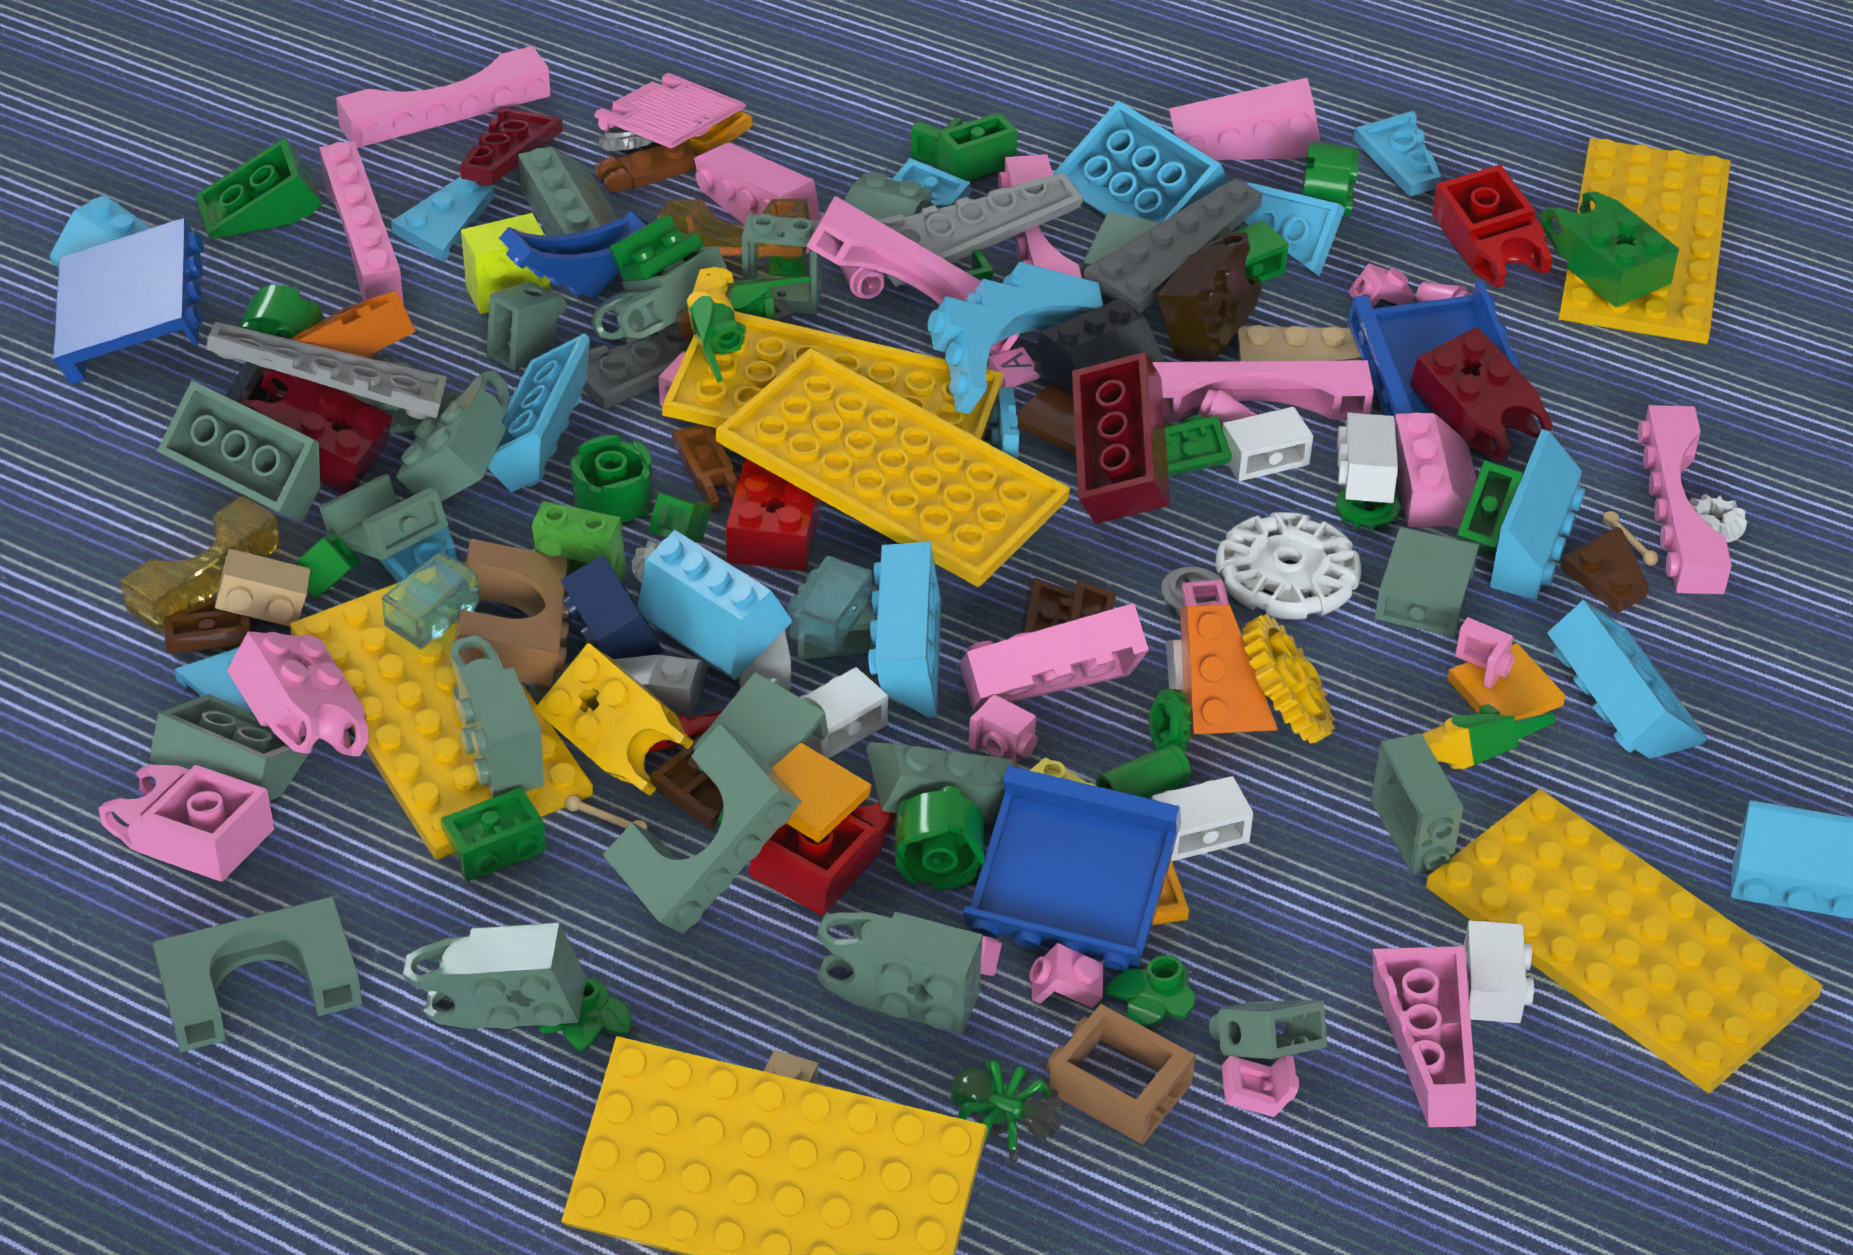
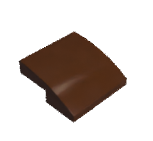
(1050, 417)
(1055, 605)

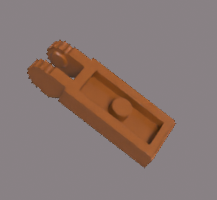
(645, 167)
(705, 462)

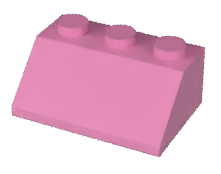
(1432, 471)

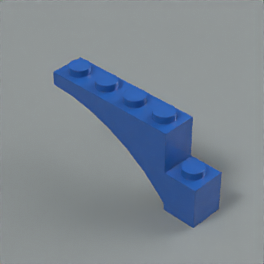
(573, 260)

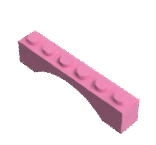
(384, 115)
(364, 228)
(859, 240)
(1032, 244)
(1319, 386)
(1696, 552)

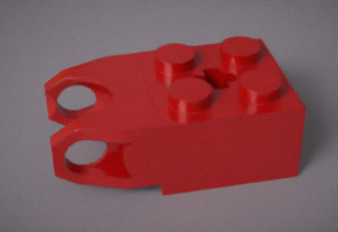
(1491, 224)
(771, 521)
(822, 871)

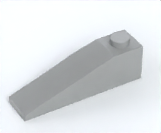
(670, 678)

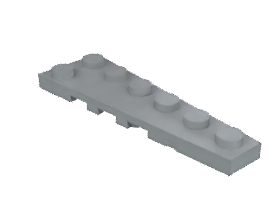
(985, 221)
(382, 381)

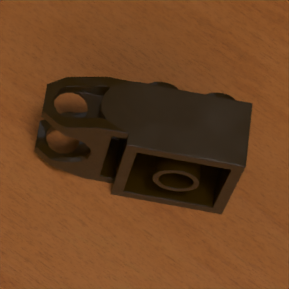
(1209, 298)

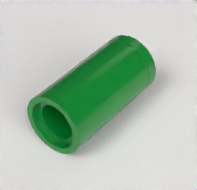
(1149, 773)

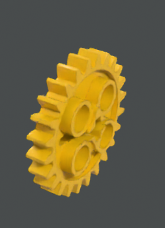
(1288, 678)

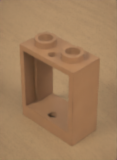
(1106, 1103)

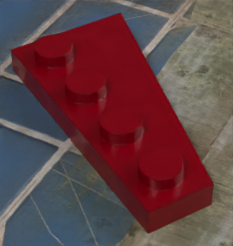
(507, 137)

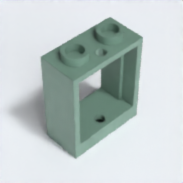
(790, 232)
(1417, 803)

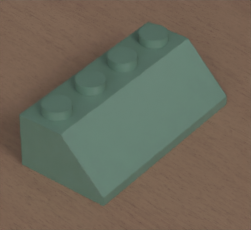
(562, 192)
(244, 451)

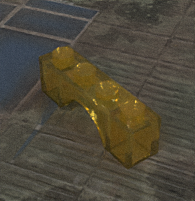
(695, 217)
(169, 587)

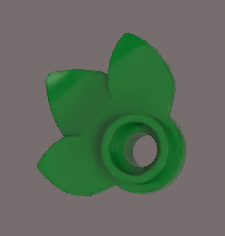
(1154, 991)
(597, 1014)

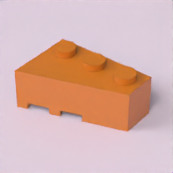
(362, 327)
(1218, 674)

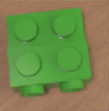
(579, 536)

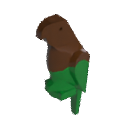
(746, 297)

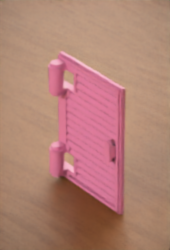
(669, 111)

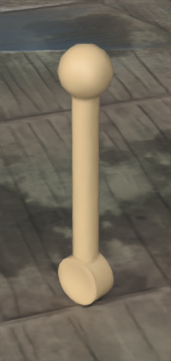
(1611, 519)
(574, 803)

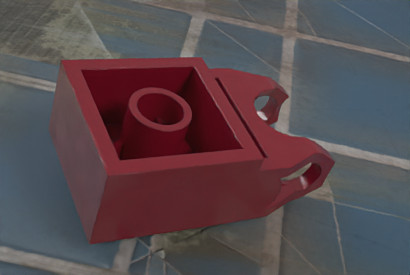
(1478, 393)
(347, 429)

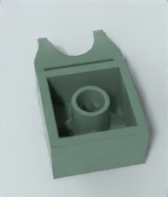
(654, 302)
(460, 442)
(496, 721)
(905, 967)
(502, 977)

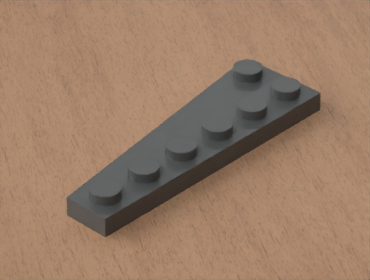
(1147, 262)
(635, 367)

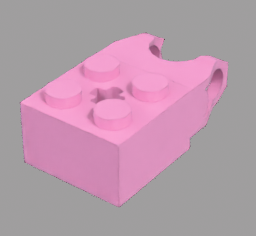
(298, 692)
(192, 819)

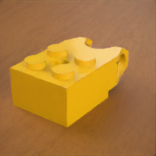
(610, 716)

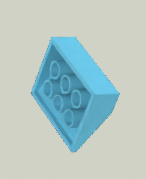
(1139, 168)

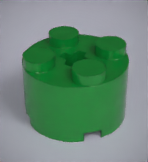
(1331, 173)
(280, 311)
(613, 477)
(939, 839)

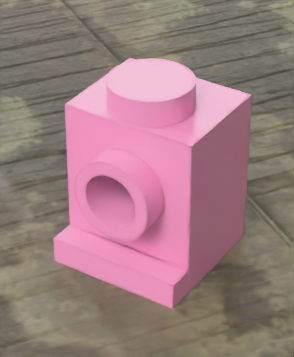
(1003, 730)

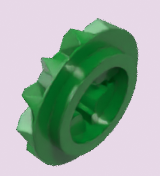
(1380, 514)
(1170, 719)

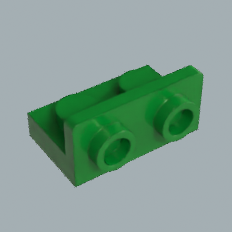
(653, 249)
(1196, 445)
(495, 833)

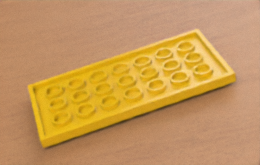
(1685, 203)
(775, 345)
(893, 465)
(416, 721)
(1627, 939)
(766, 1163)

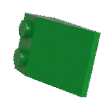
(260, 194)

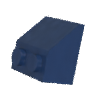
(609, 612)

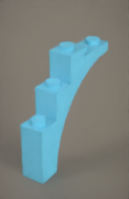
(995, 311)

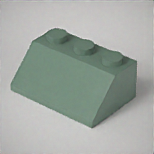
(226, 741)
(914, 770)

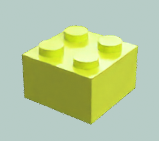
(486, 260)

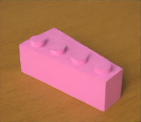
(1252, 123)
(747, 182)
(1055, 657)
(1431, 1023)

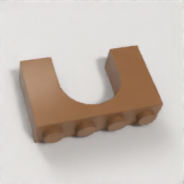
(535, 587)

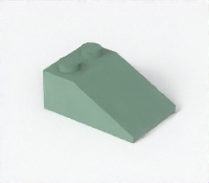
(887, 197)

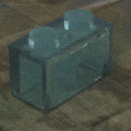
(430, 600)
(830, 603)

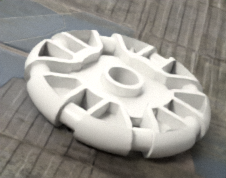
(1298, 539)

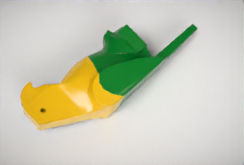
(713, 316)
(1478, 737)

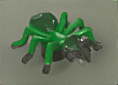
(998, 1107)

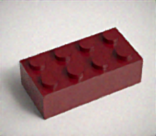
(1120, 438)

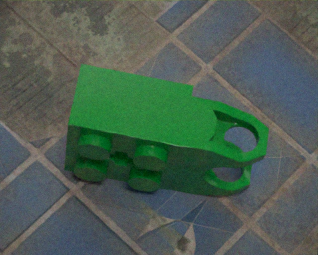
(1611, 248)

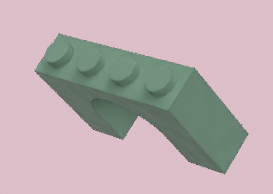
(753, 810)
(300, 935)

